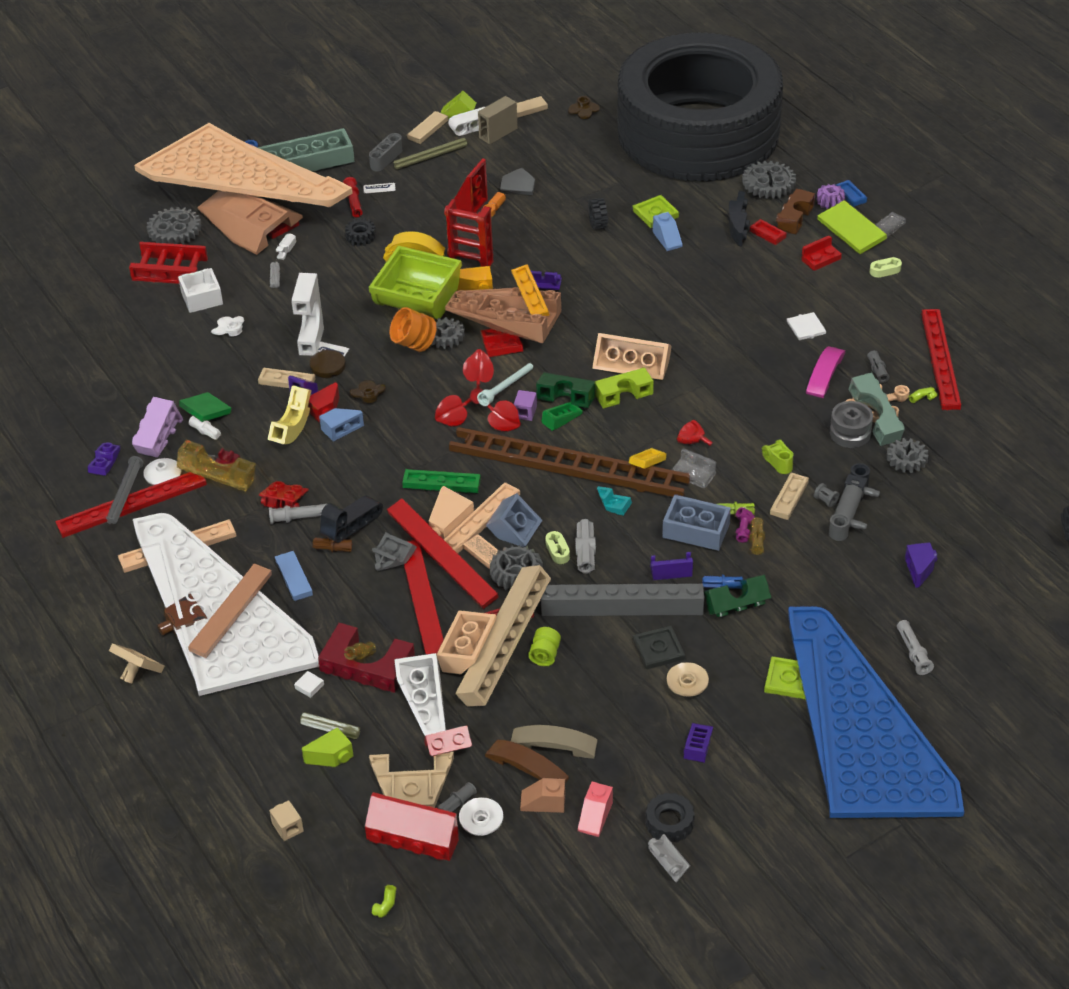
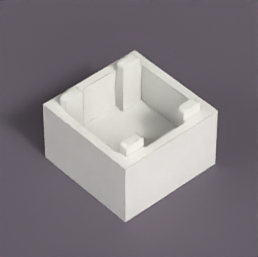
(200, 290)

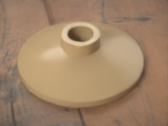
(687, 679)

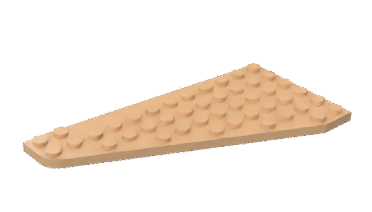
(224, 163)

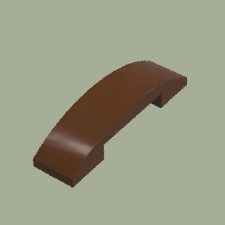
(525, 760)

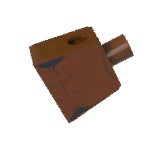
(188, 619)

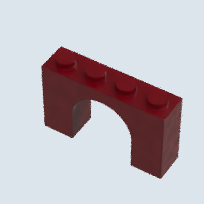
(376, 674)

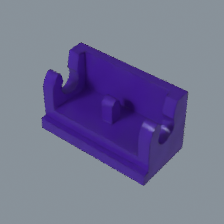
(672, 568)

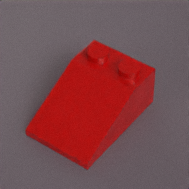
(473, 190)

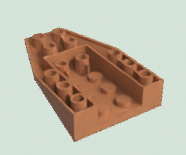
(506, 311)

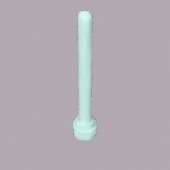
(487, 396)

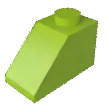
(459, 104)
(328, 750)

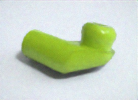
(920, 393)
(389, 898)

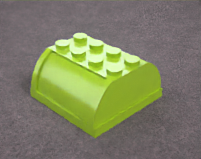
(416, 281)

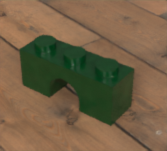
(552, 386)
(754, 591)

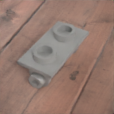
(668, 857)

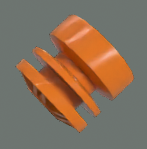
(412, 329)

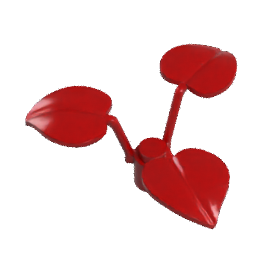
(452, 410)

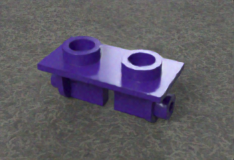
(549, 281)

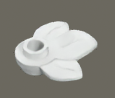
(229, 325)

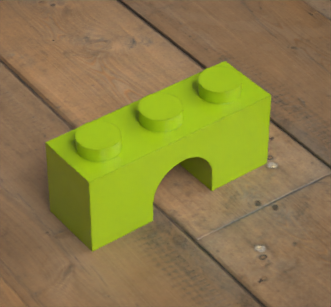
(636, 382)

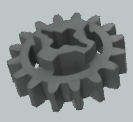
(448, 333)
(907, 455)

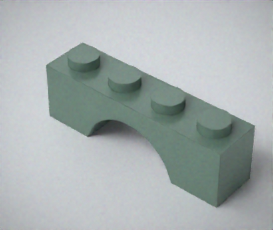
(868, 391)

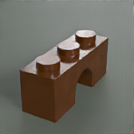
(792, 213)

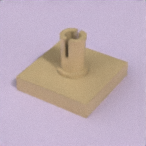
(135, 661)

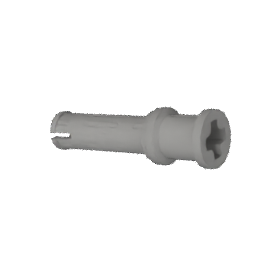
(287, 513)
(917, 653)

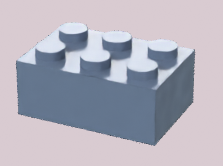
(696, 522)

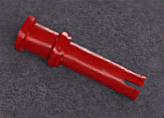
(353, 198)

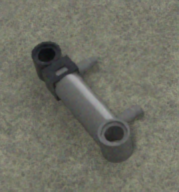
(855, 488)

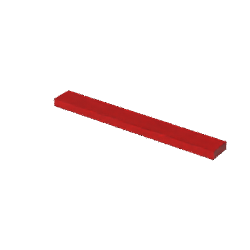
(941, 360)
(134, 502)
(443, 553)
(423, 602)

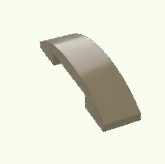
(556, 737)

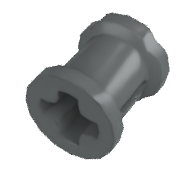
(821, 492)

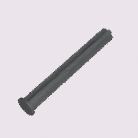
(135, 464)

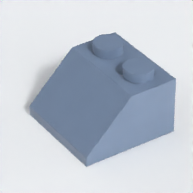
(514, 521)

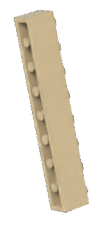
(504, 636)

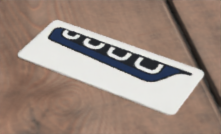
(379, 188)
(325, 346)

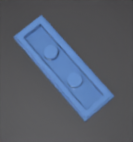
(293, 575)

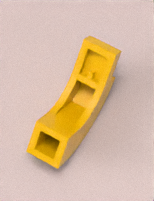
(414, 241)

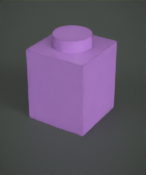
(526, 404)

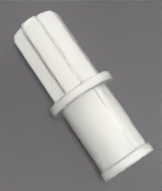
(205, 428)

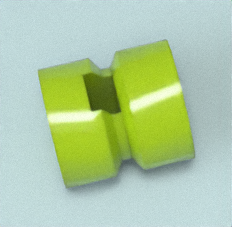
(544, 646)

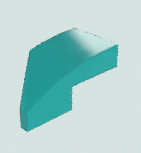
(614, 503)

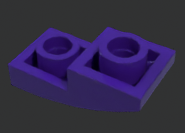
(104, 460)

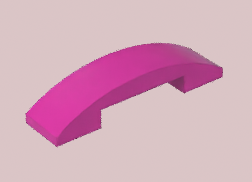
(824, 370)

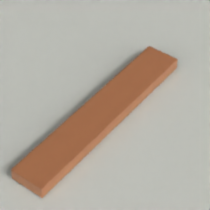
(229, 611)

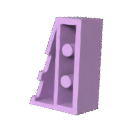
(156, 426)

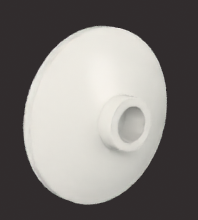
(161, 470)
(481, 809)

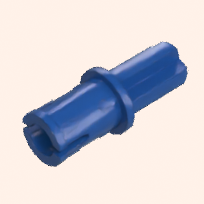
(715, 581)

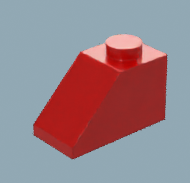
(324, 401)

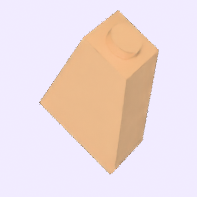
(449, 512)

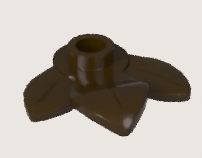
(584, 107)
(367, 391)

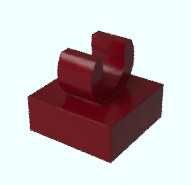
(226, 457)

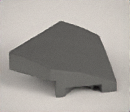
(518, 183)
(392, 552)

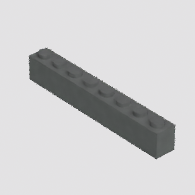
(622, 599)

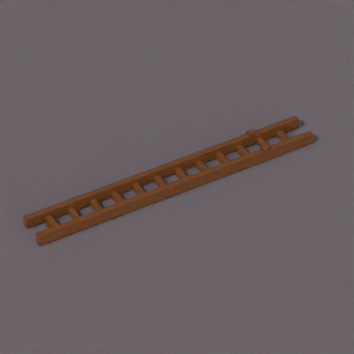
(578, 457)

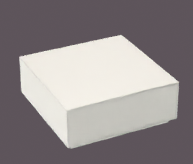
(309, 684)

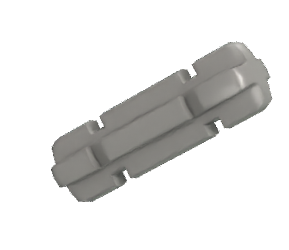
(274, 275)

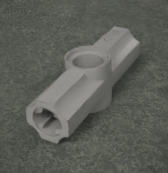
(585, 546)

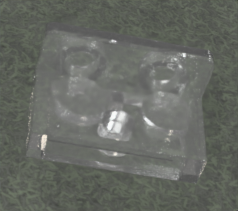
(699, 467)

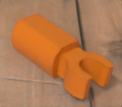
(496, 202)

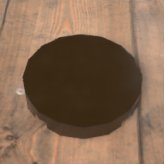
(327, 363)

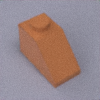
(544, 796)

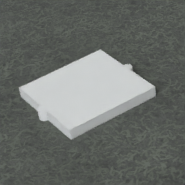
(806, 326)

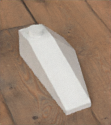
(422, 688)

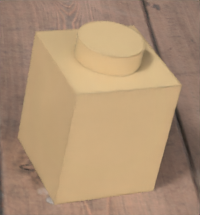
(286, 820)

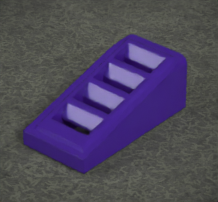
(694, 753)

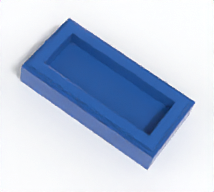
(852, 193)

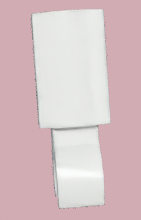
(285, 246)

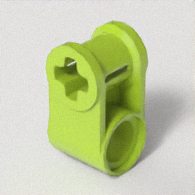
(779, 456)

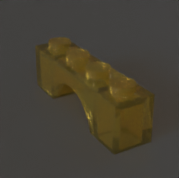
(194, 459)

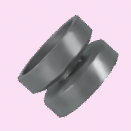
(851, 424)

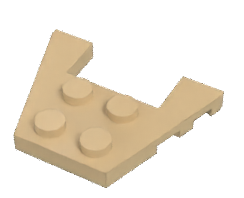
(412, 786)

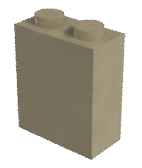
(497, 120)

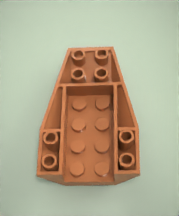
(246, 218)

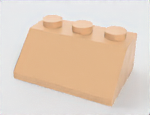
(464, 641)

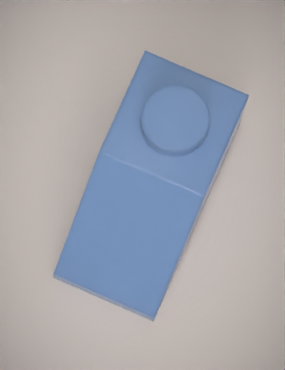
(666, 231)
(340, 422)

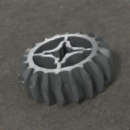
(513, 560)

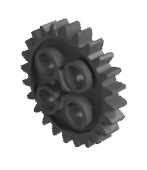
(780, 179)
(174, 226)

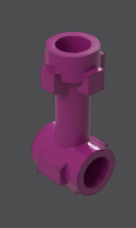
(745, 517)

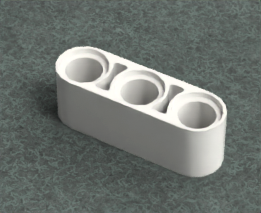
(465, 122)

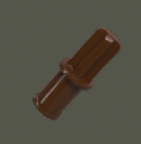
(323, 543)

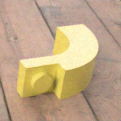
(294, 418)

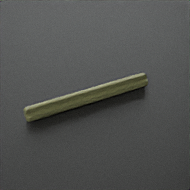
(430, 153)

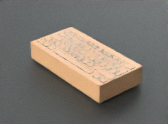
(480, 550)

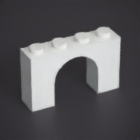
(308, 304)

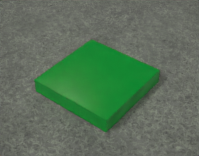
(205, 407)

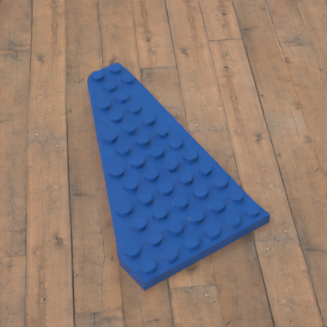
(864, 739)

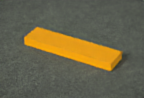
(530, 291)

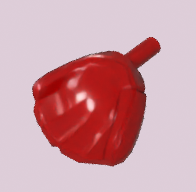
(692, 433)

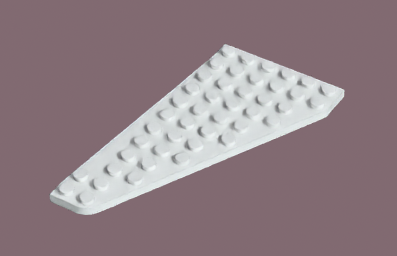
(260, 641)

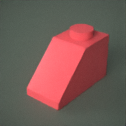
(595, 809)

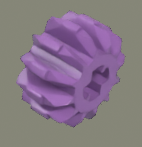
(830, 196)

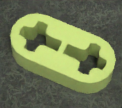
(885, 267)
(555, 548)

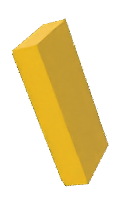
(647, 458)

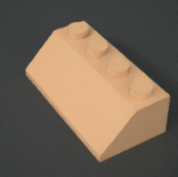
(629, 354)

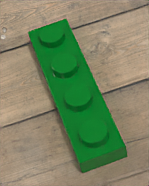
(436, 480)

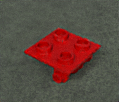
(282, 495)

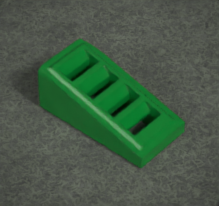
(559, 415)

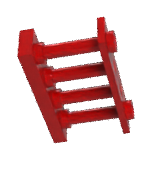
(483, 230)
(163, 251)

